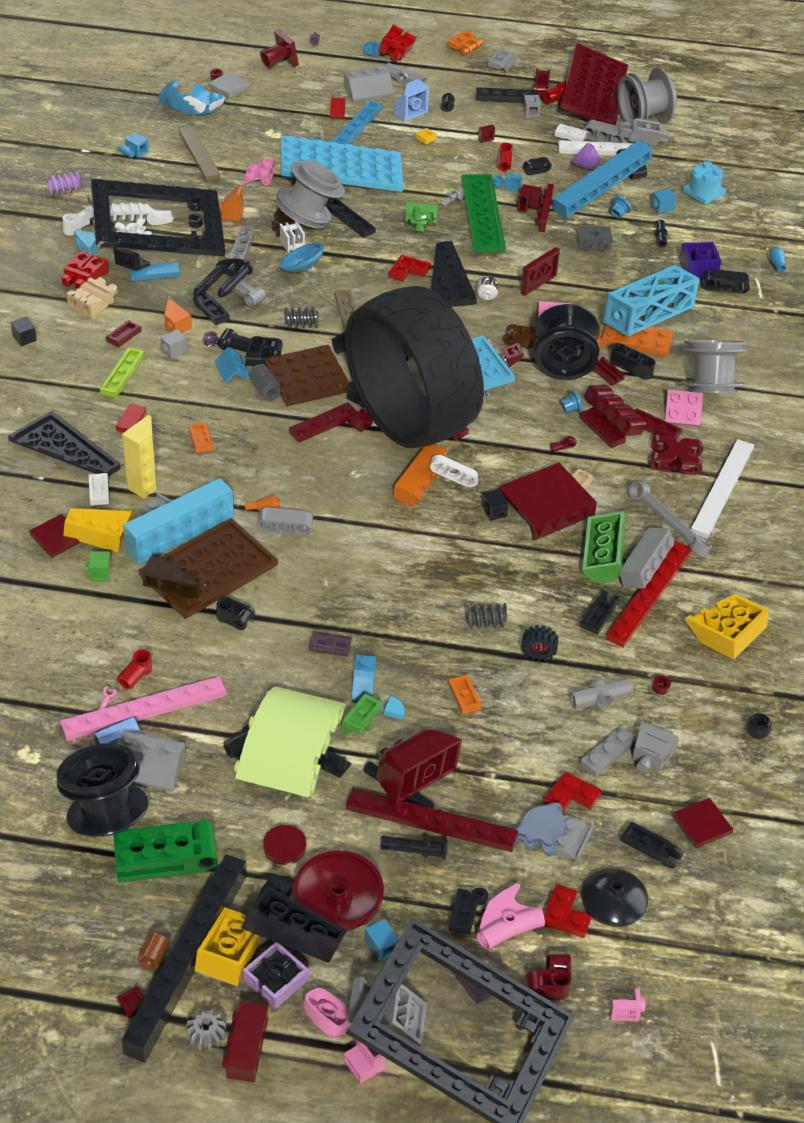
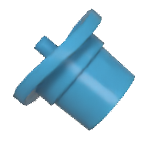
(620, 206)
(572, 402)

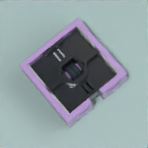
(276, 974)

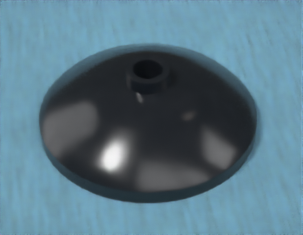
(610, 905)

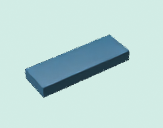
(155, 271)

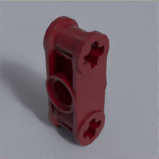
(542, 81)

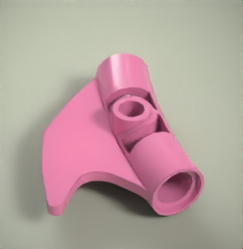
(507, 918)

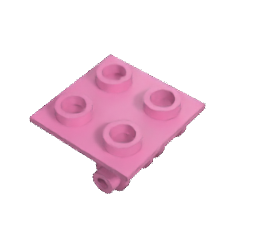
(262, 170)
(683, 407)

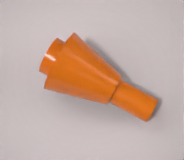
(270, 501)

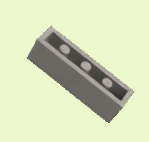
(646, 557)

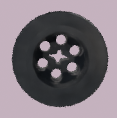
(566, 341)
(102, 789)

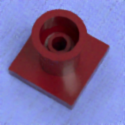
(283, 49)

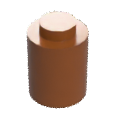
(153, 951)

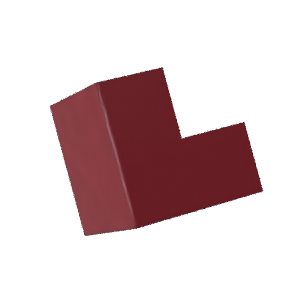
(529, 197)

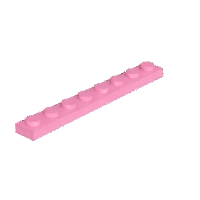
(143, 707)

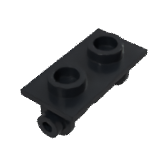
(334, 763)

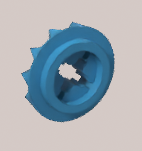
(372, 48)

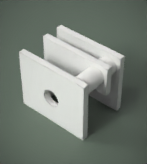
(287, 236)

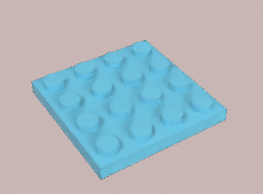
(494, 369)

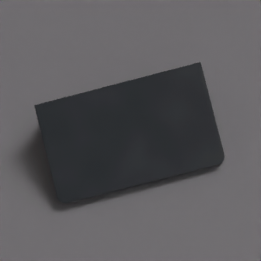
(129, 259)

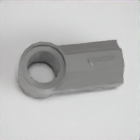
(250, 294)

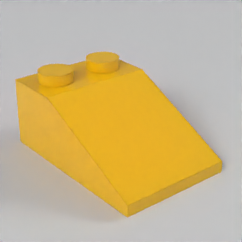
(226, 948)

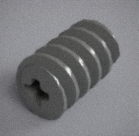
(301, 317)
(264, 382)
(486, 615)

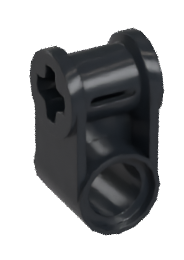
(233, 613)

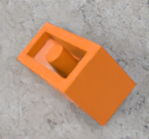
(233, 205)
(176, 317)

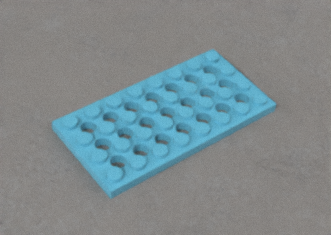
(350, 163)

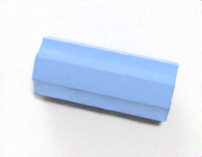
(113, 733)

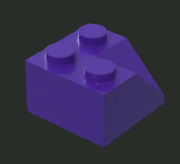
(699, 257)

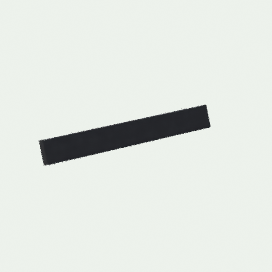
(346, 215)

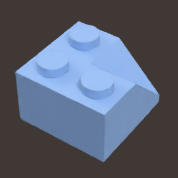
(413, 102)

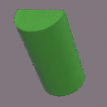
(604, 547)

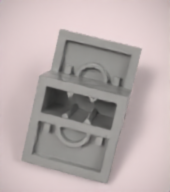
(403, 1015)

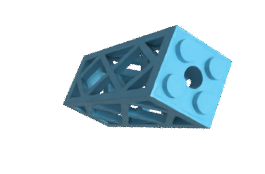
(623, 311)

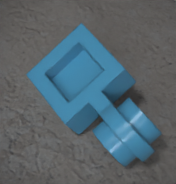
(511, 183)

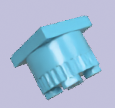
(705, 183)

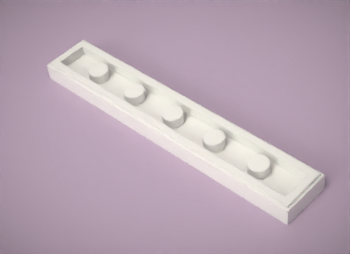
(602, 148)

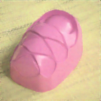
(326, 1012)

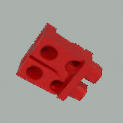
(80, 270)

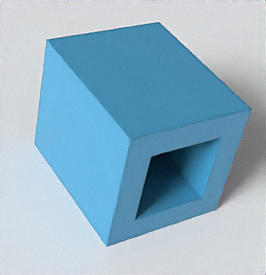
(664, 201)
(380, 939)

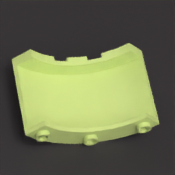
(288, 740)

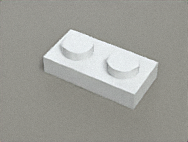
(570, 133)
(98, 489)

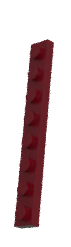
(432, 820)

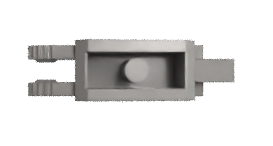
(644, 131)

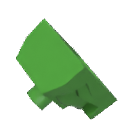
(420, 215)

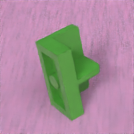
(361, 715)

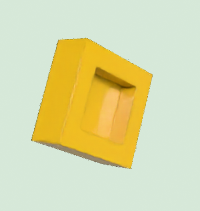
(426, 136)

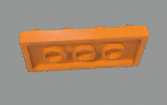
(649, 340)

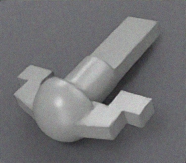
(452, 195)

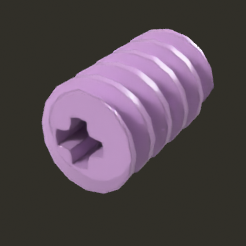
(64, 183)

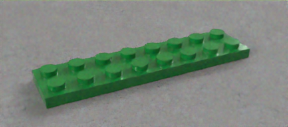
(483, 213)

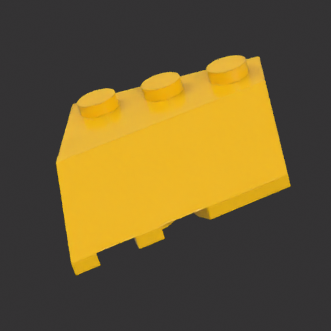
(98, 527)
(729, 624)

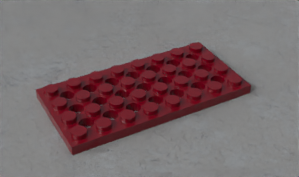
(593, 85)

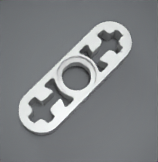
(465, 476)

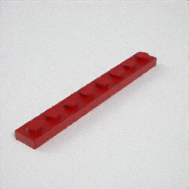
(647, 597)

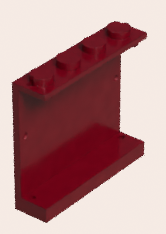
(549, 500)

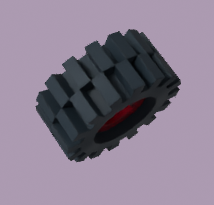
(539, 635)

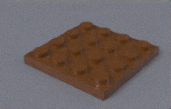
(308, 375)

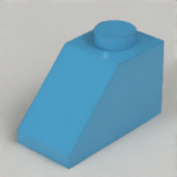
(363, 677)

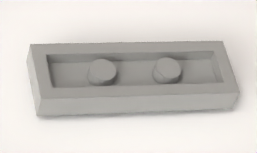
(608, 752)

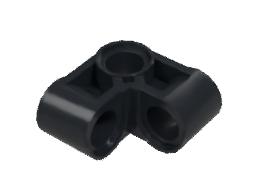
(262, 348)

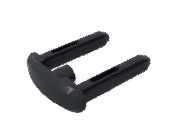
(235, 268)

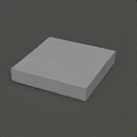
(229, 85)

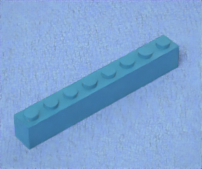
(602, 179)

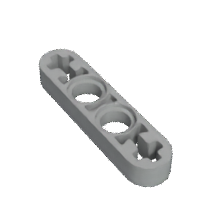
(247, 235)

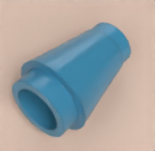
(777, 258)

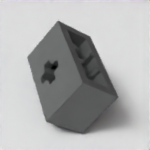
(594, 239)

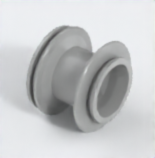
(647, 98)
(310, 194)
(714, 365)

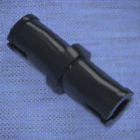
(661, 233)

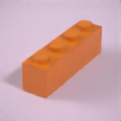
(417, 476)

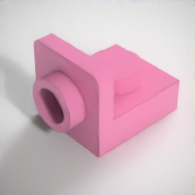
(628, 1009)

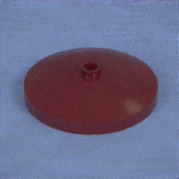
(340, 888)

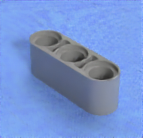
(597, 131)
(285, 521)

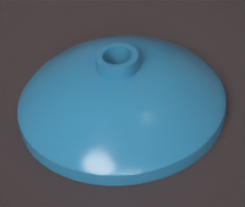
(302, 258)

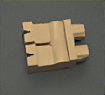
(92, 296)

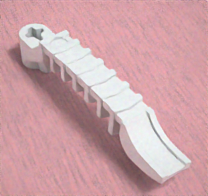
(75, 222)

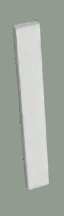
(722, 489)

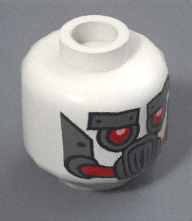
(487, 288)

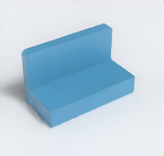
(231, 363)

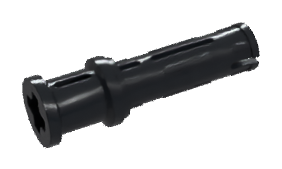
(425, 847)

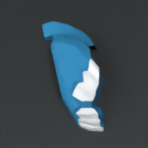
(197, 104)

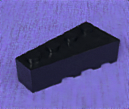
(293, 925)

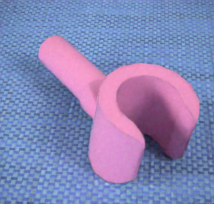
(107, 697)

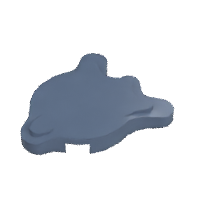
(542, 827)

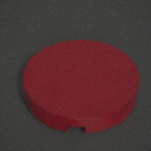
(284, 844)

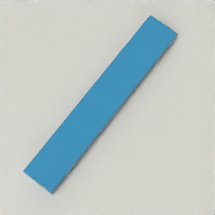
(358, 123)

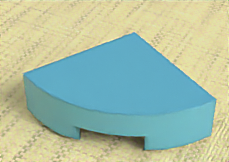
(394, 708)

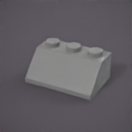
(368, 83)
(158, 759)

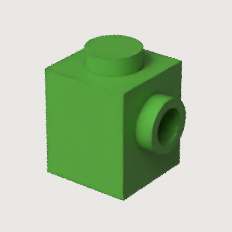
(99, 566)

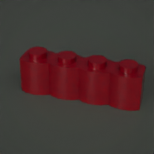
(615, 410)

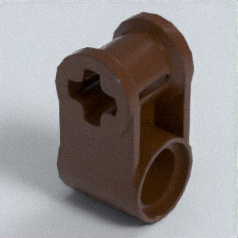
(523, 334)

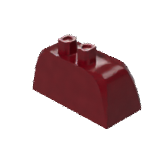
(417, 763)

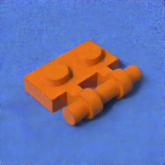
(463, 41)

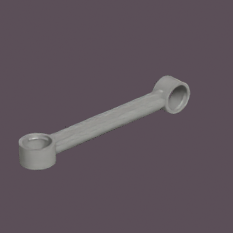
(698, 544)

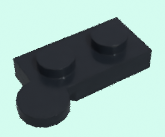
(465, 909)

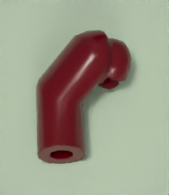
(566, 443)

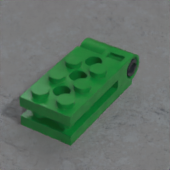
(164, 851)

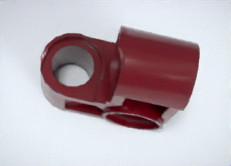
(557, 972)

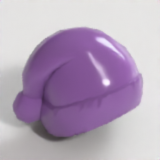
(587, 157)

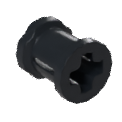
(447, 102)

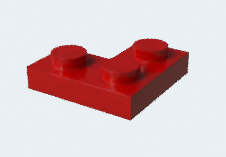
(407, 265)
(575, 789)
(562, 916)

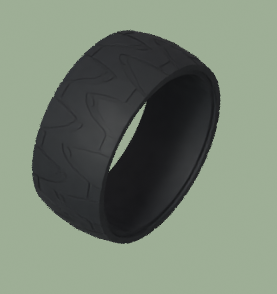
(441, 353)

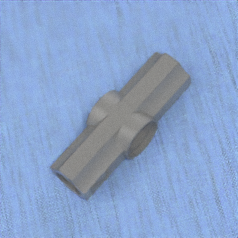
(405, 74)
(601, 693)

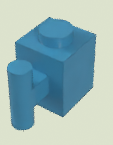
(135, 145)

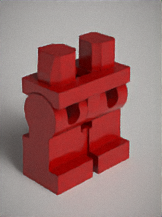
(396, 44)

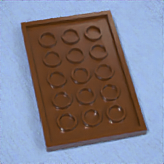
(220, 564)

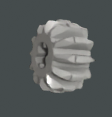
(206, 1030)

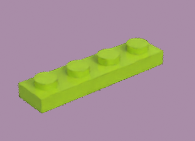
(122, 372)

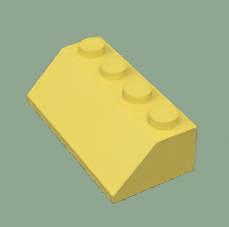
(140, 458)

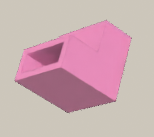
(364, 1062)

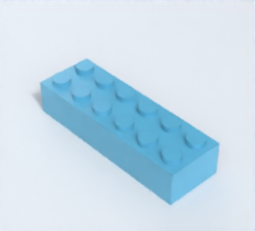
(178, 521)

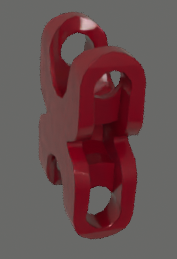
(676, 454)

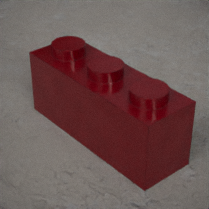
(245, 1042)

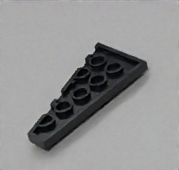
(450, 277)
(61, 441)

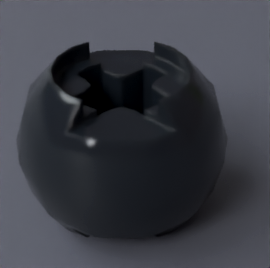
(759, 726)

